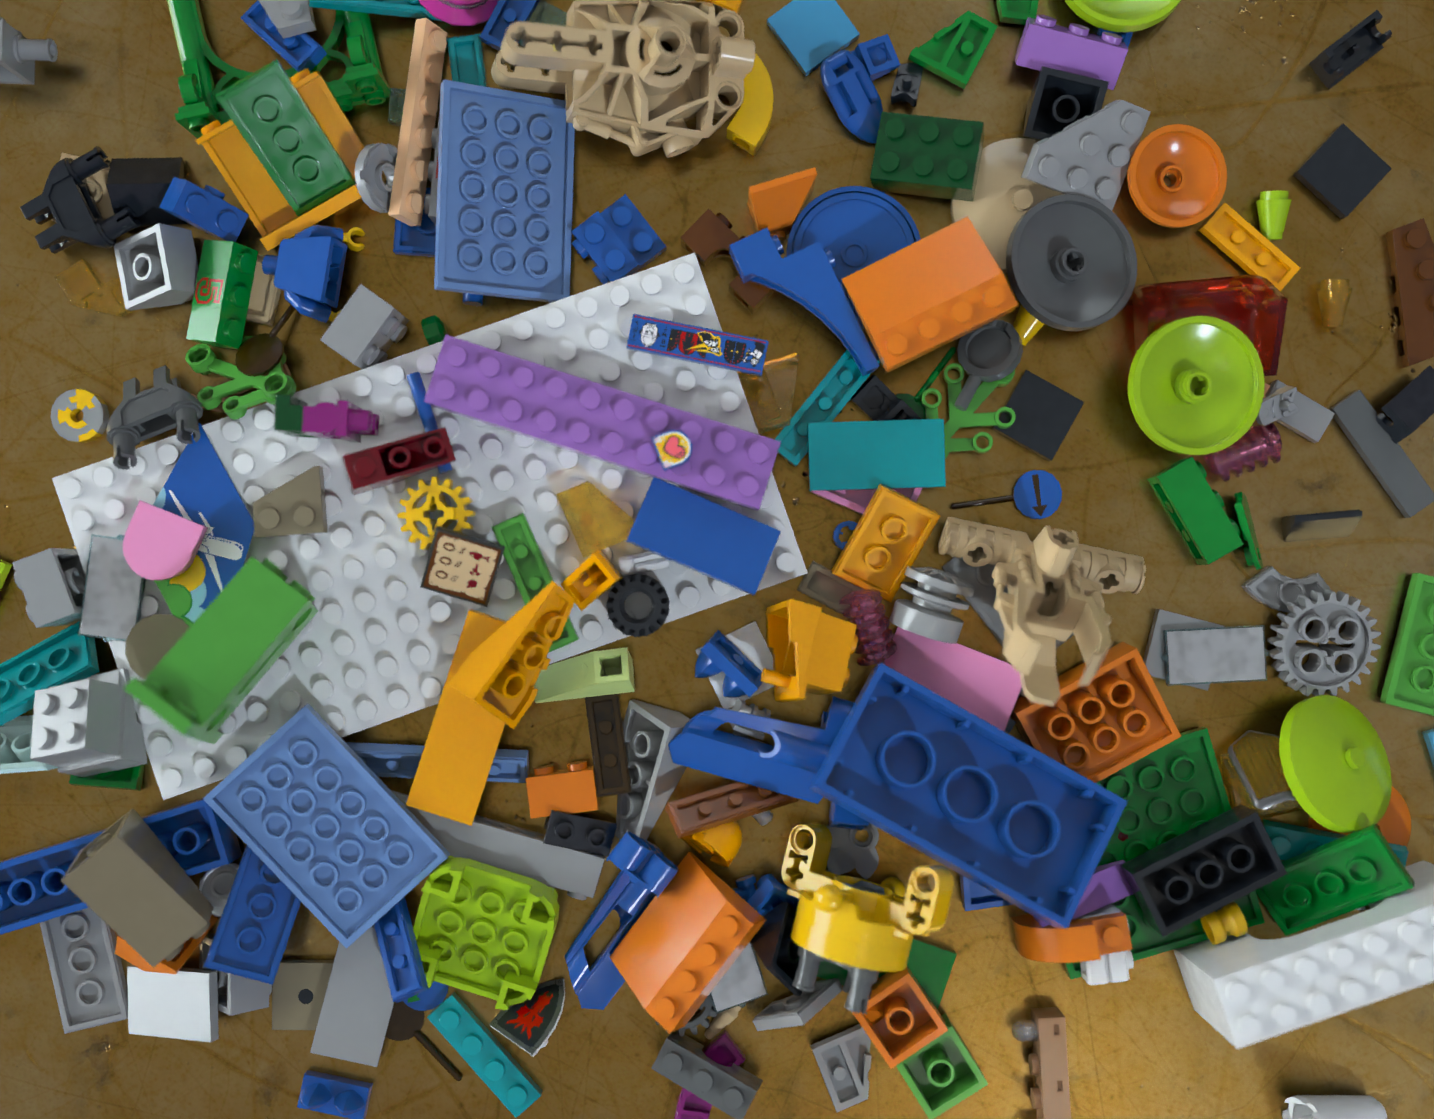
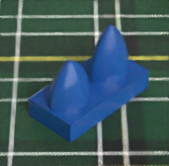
(722, 655)
(334, 1095)

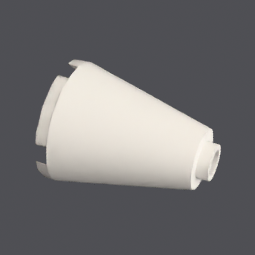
(1334, 1107)

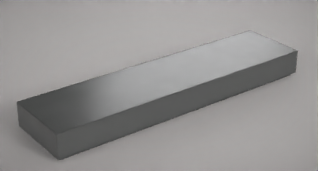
(1382, 455)

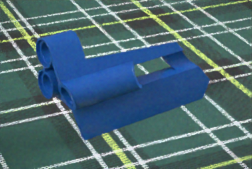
(642, 877)

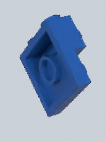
(617, 241)

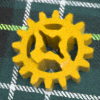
(435, 499)

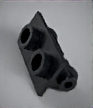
(579, 833)

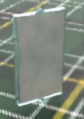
(111, 592)
(1215, 655)
(740, 983)

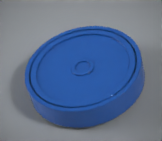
(856, 226)

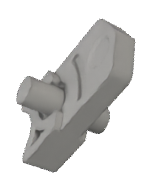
(1277, 405)

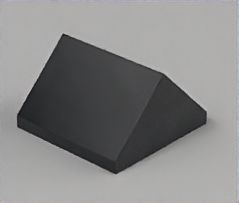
(1061, 100)
(142, 186)
(776, 946)

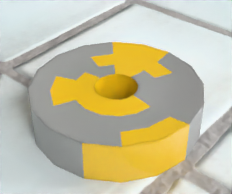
(65, 412)

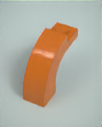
(1080, 942)

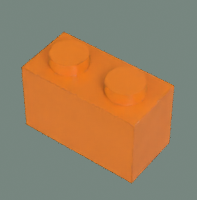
(562, 790)

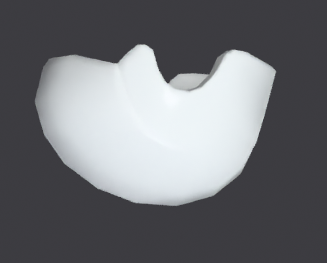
(217, 886)

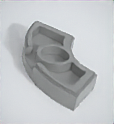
(1276, 590)

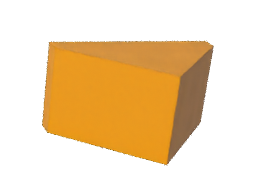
(591, 579)

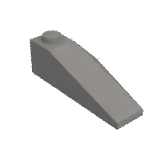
(651, 767)

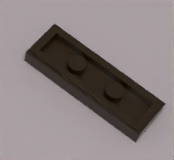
(608, 745)

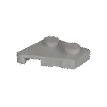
(845, 1066)

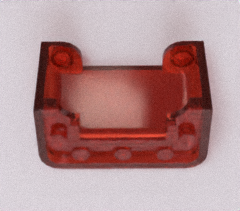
(1243, 301)

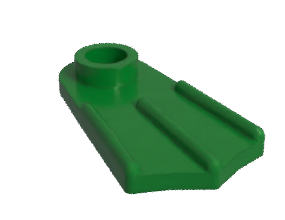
(1251, 552)

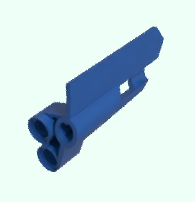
(780, 768)

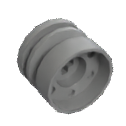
(932, 604)

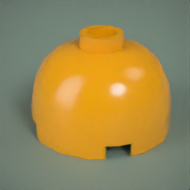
(720, 841)

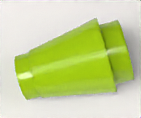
(1273, 213)

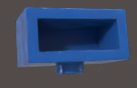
(204, 209)

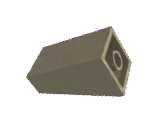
(139, 889)

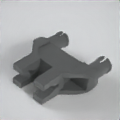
(150, 414)

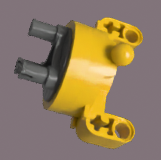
(856, 920)

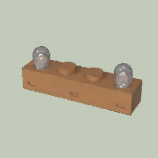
(1047, 1062)

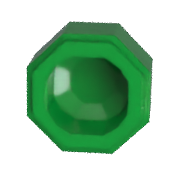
(433, 329)

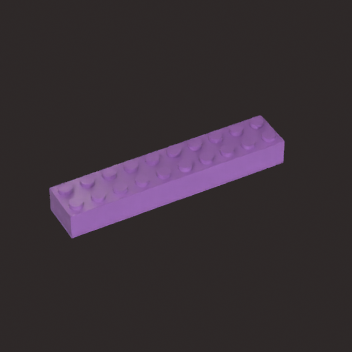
(598, 421)

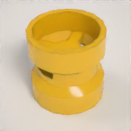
(1224, 922)

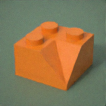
(900, 1017)

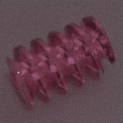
(1252, 447)
(871, 626)

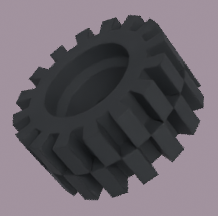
(618, 614)

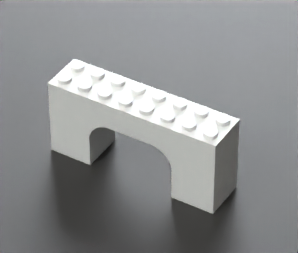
(1276, 985)

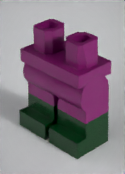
(324, 419)

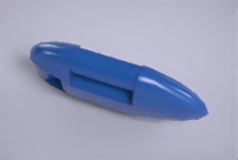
(852, 95)

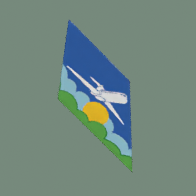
(206, 495)

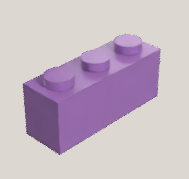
(1071, 49)

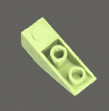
(587, 676)

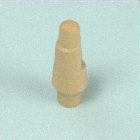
(721, 1020)

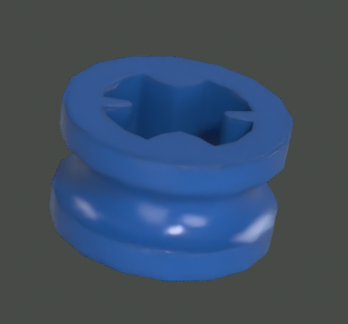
(850, 526)

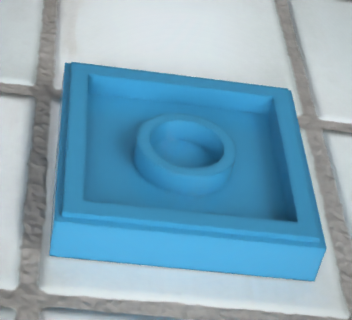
(812, 31)

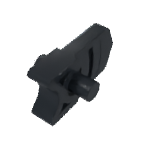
(907, 84)

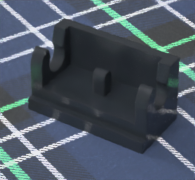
(1350, 51)
(1409, 407)

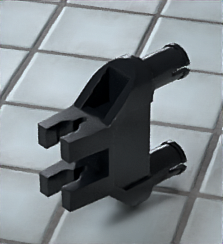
(74, 208)

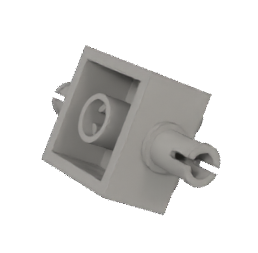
(20, 54)

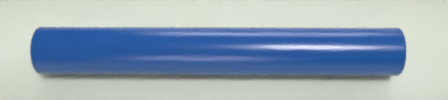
(424, 409)

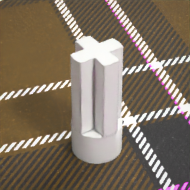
(641, 563)

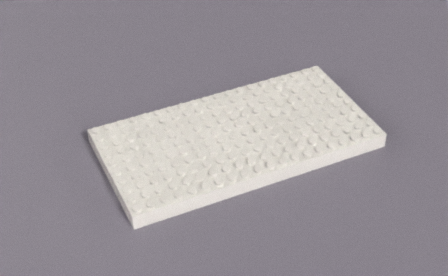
(377, 635)

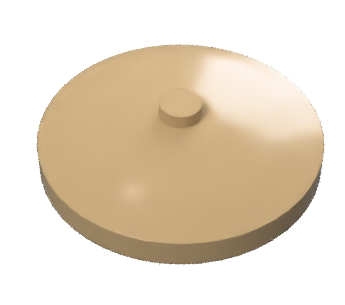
(1001, 195)

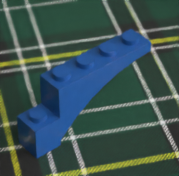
(810, 281)

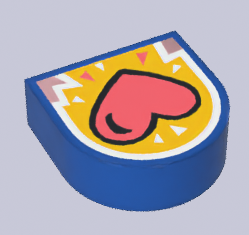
(673, 448)

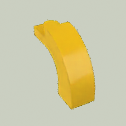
(754, 116)

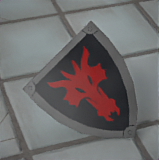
(533, 1020)

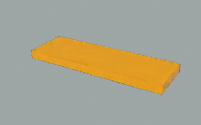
(459, 740)

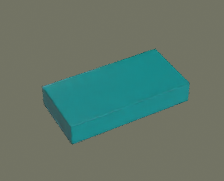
(467, 59)

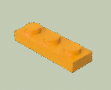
(1248, 247)

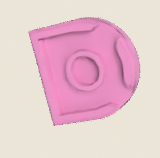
(160, 542)

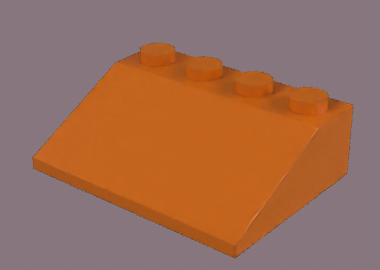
(929, 294)
(1101, 723)
(685, 943)

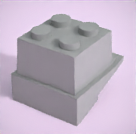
(88, 726)

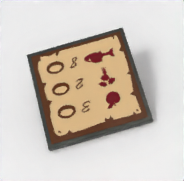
(462, 566)

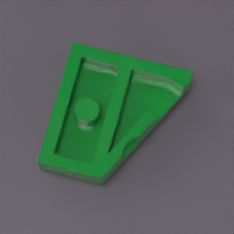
(956, 48)

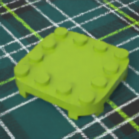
(485, 930)

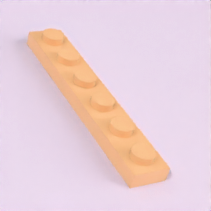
(418, 122)

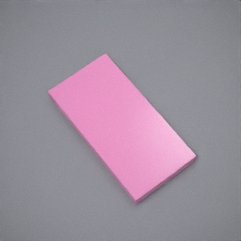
(959, 674)

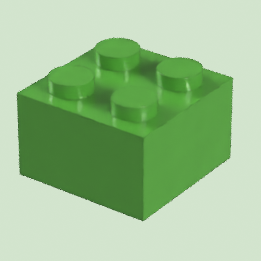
(942, 1073)

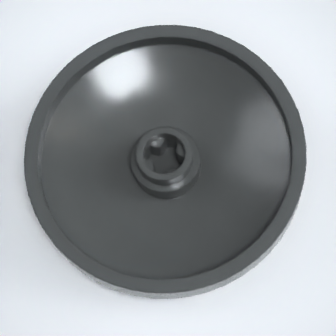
(1071, 262)

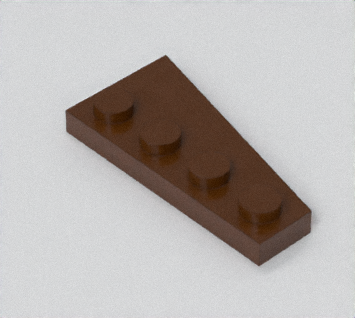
(1413, 267)

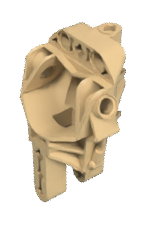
(616, 91)

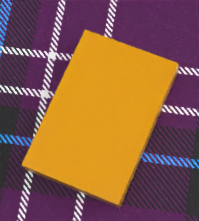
(885, 542)

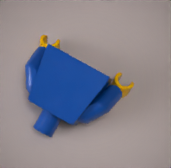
(312, 269)

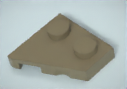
(293, 507)

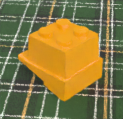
(807, 650)

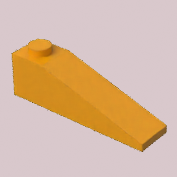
(508, 663)

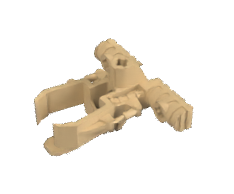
(1050, 595)

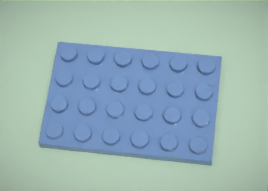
(503, 194)
(326, 826)

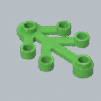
(204, 361)
(967, 418)

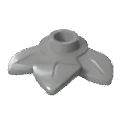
(851, 853)

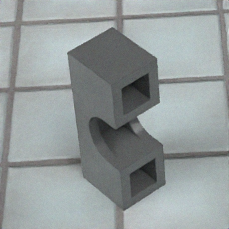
(722, 1086)

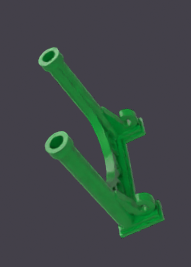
(359, 85)

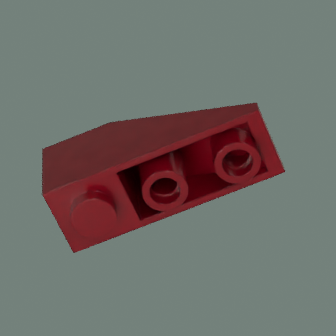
(398, 460)

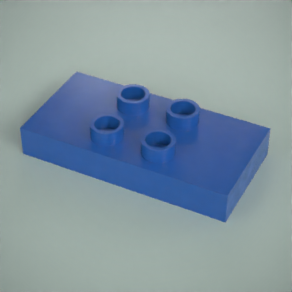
(969, 796)

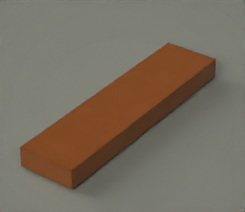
(722, 807)

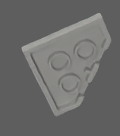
(1089, 154)

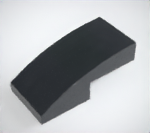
(880, 402)

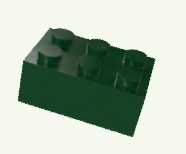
(927, 156)

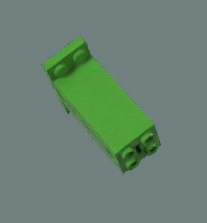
(226, 651)

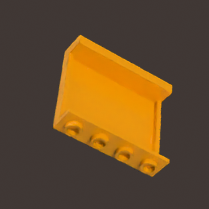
(253, 184)

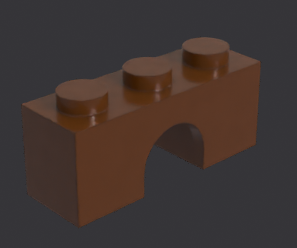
(711, 239)

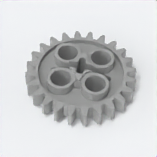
(1328, 614)

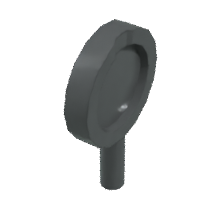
(987, 356)

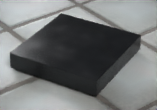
(1342, 171)
(1041, 413)

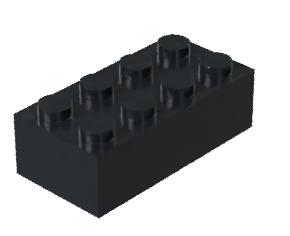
(1203, 869)

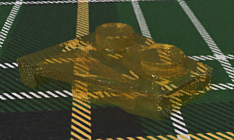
(771, 394)
(594, 518)

